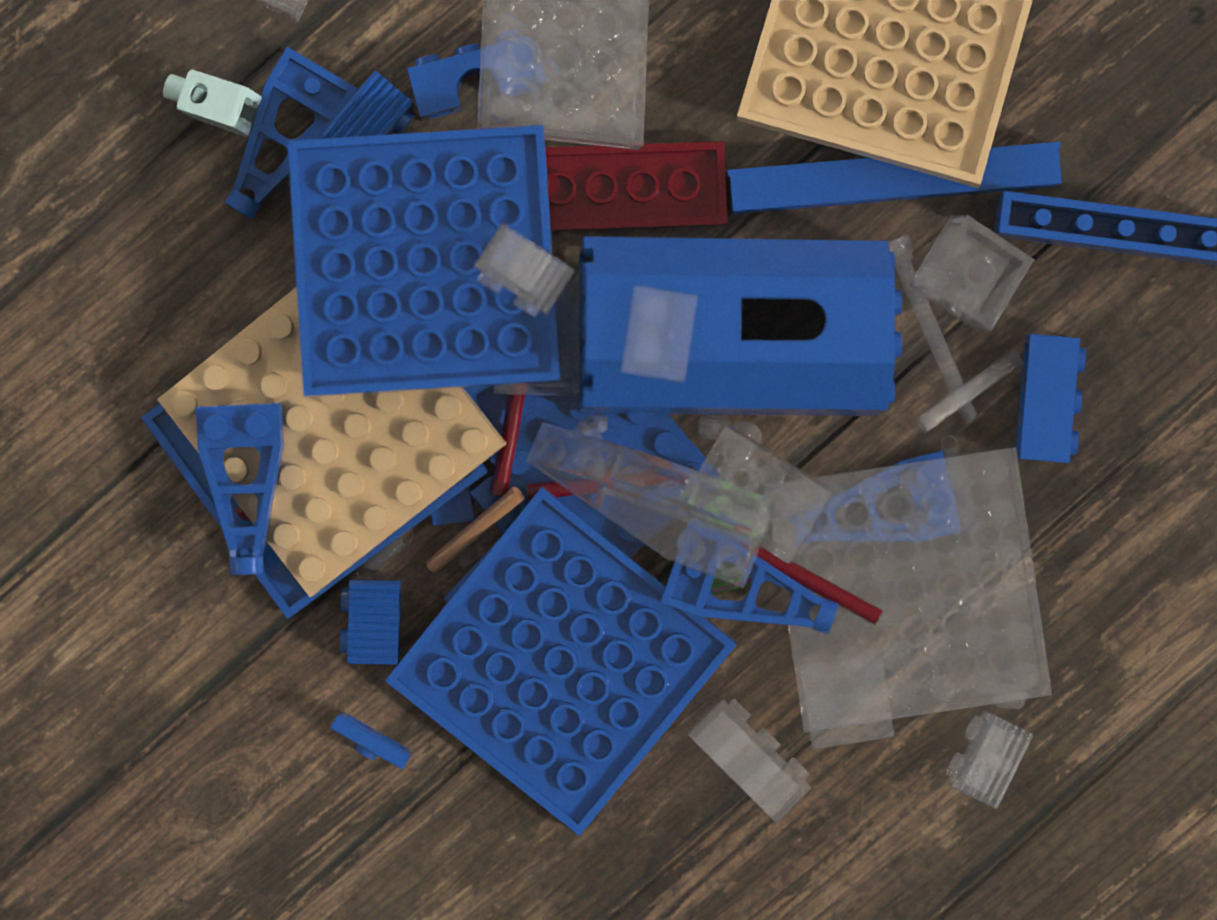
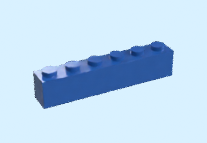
(1106, 227)

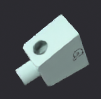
(214, 101)

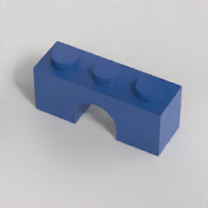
(438, 80)

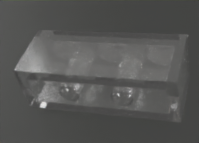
(750, 758)

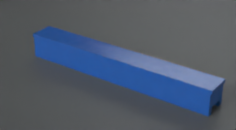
(877, 181)

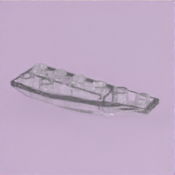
(659, 502)

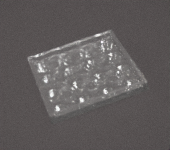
(566, 68)

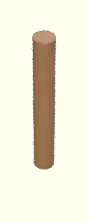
(474, 530)

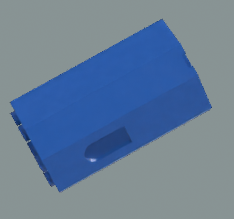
(834, 375)

